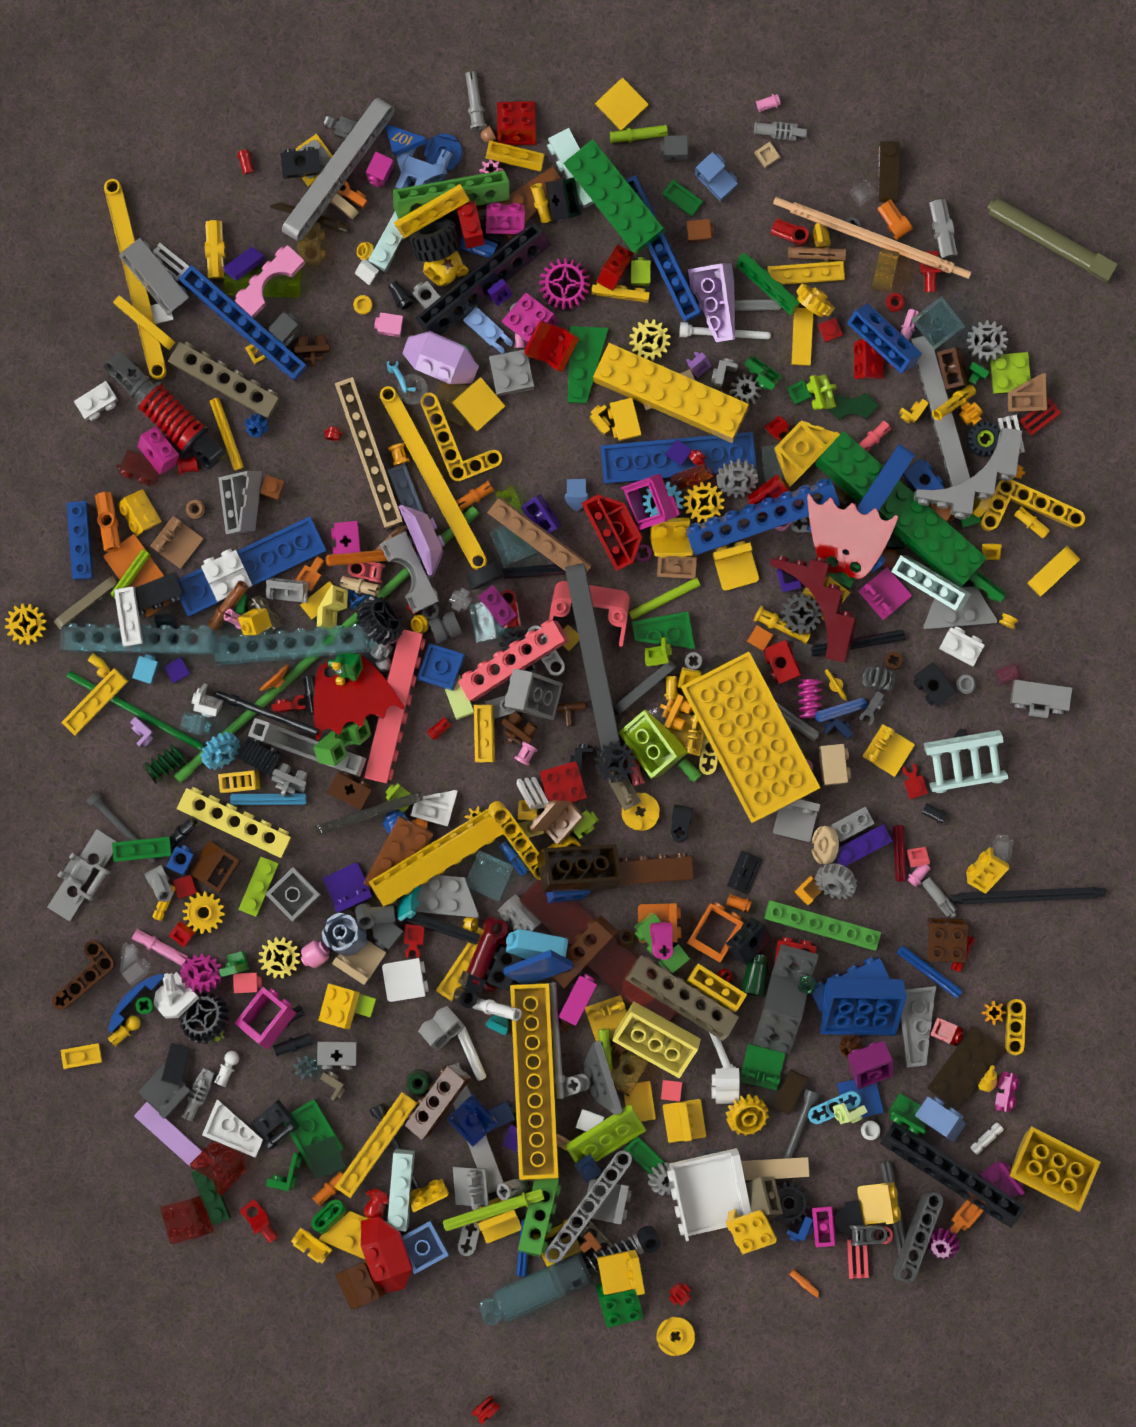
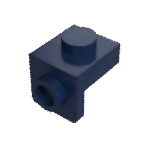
(843, 728)
(588, 1168)

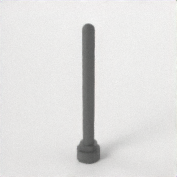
(96, 801)
(810, 1098)

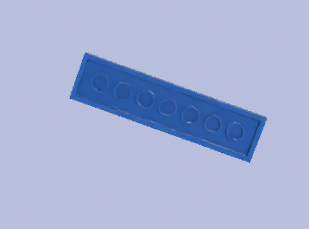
(644, 459)
(261, 561)

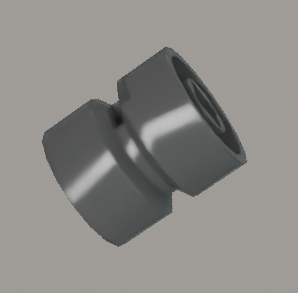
(444, 627)

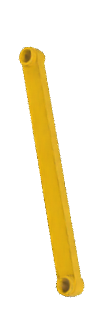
(137, 291)
(433, 477)

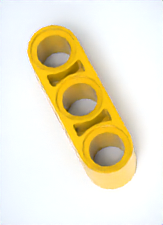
(1053, 571)
(1017, 1036)

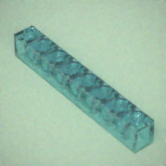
(204, 645)
(223, 645)

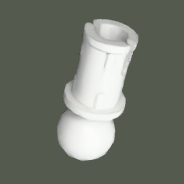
(231, 1059)

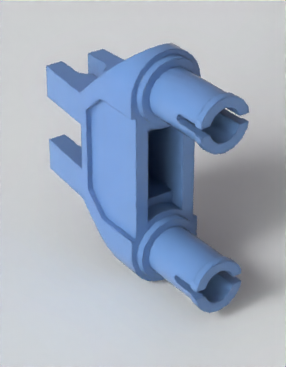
(419, 171)

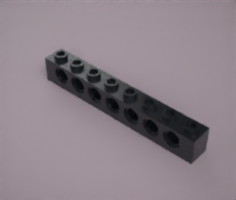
(474, 287)
(952, 1175)

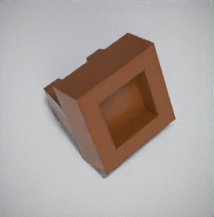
(590, 1242)

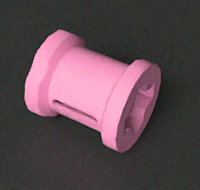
(526, 754)

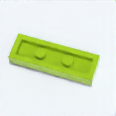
(258, 886)

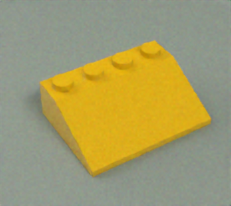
(1054, 1168)

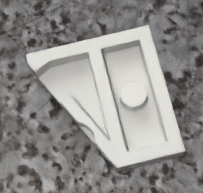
(435, 807)

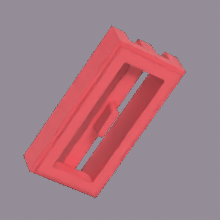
(850, 1264)

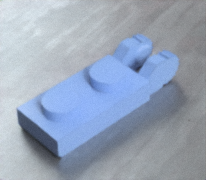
(486, 329)

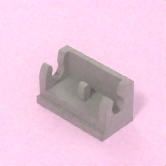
(287, 590)

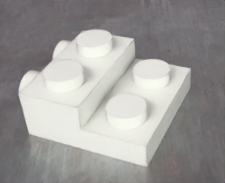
(225, 573)

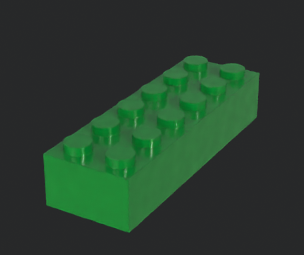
(614, 196)

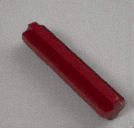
(899, 853)

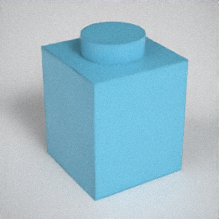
(146, 669)

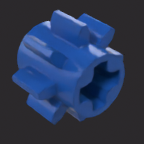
(256, 425)

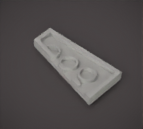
(917, 1024)

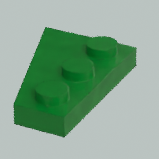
(674, 627)

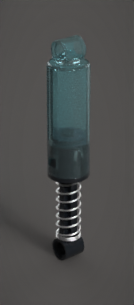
(557, 1280)

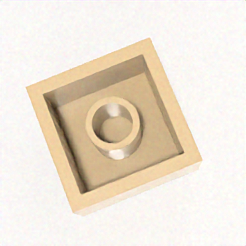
(833, 764)

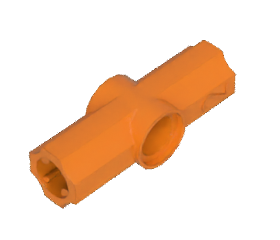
(109, 532)

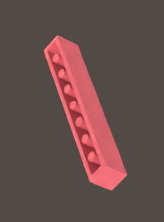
(388, 729)

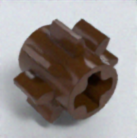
(849, 1044)

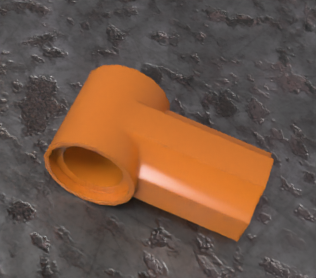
(896, 222)

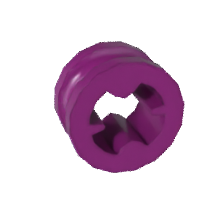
(649, 551)

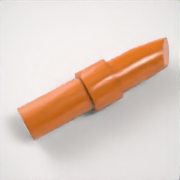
(804, 1283)

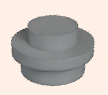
(965, 684)

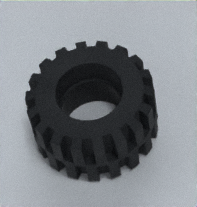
(435, 241)

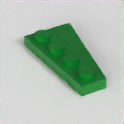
(584, 361)

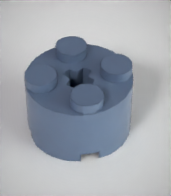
(344, 934)

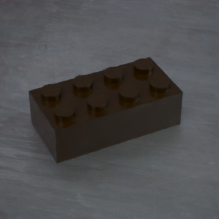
(579, 868)

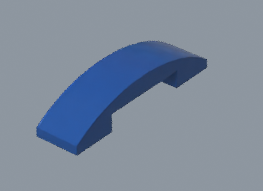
(117, 1018)

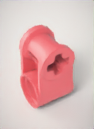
(368, 572)

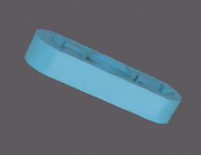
(819, 1108)

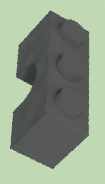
(285, 329)

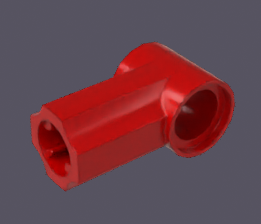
(788, 231)
(516, 622)

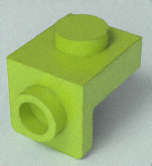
(659, 654)

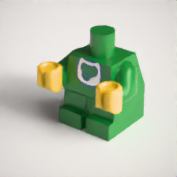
(347, 666)

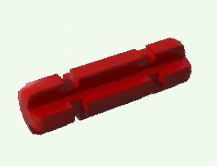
(957, 966)

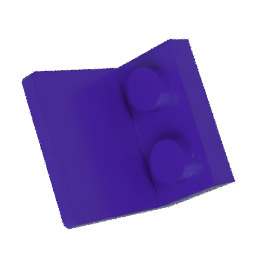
(347, 887)

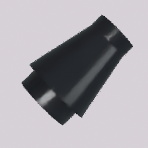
(401, 297)

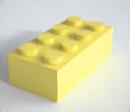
(656, 1039)

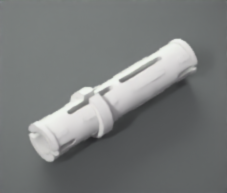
(491, 1007)

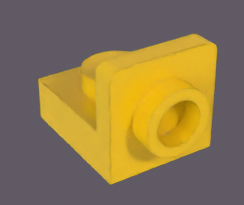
(917, 410)
(601, 423)

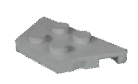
(973, 613)
(447, 896)

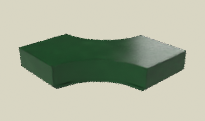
(861, 406)

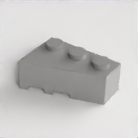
(240, 501)

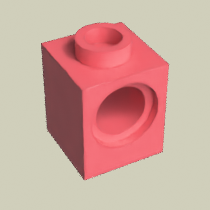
(247, 982)

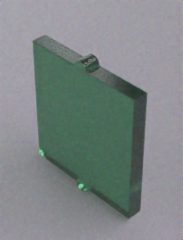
(324, 1157)

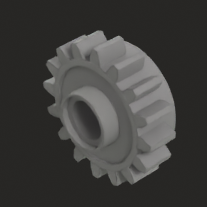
(836, 881)

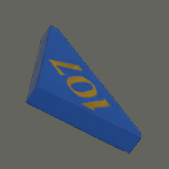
(402, 140)

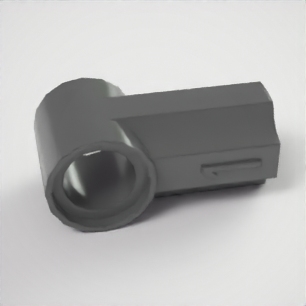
(368, 915)

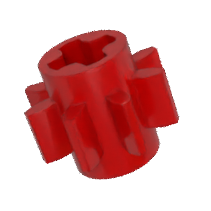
(679, 1294)

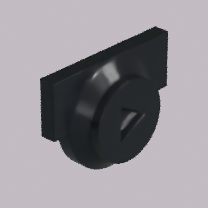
(849, 1216)

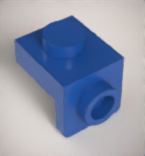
(805, 1228)

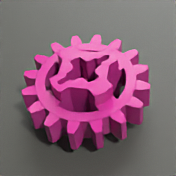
(200, 974)

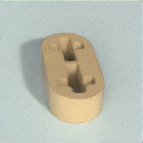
(344, 206)

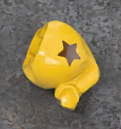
(445, 270)

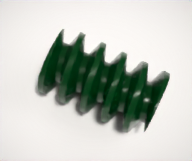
(164, 763)

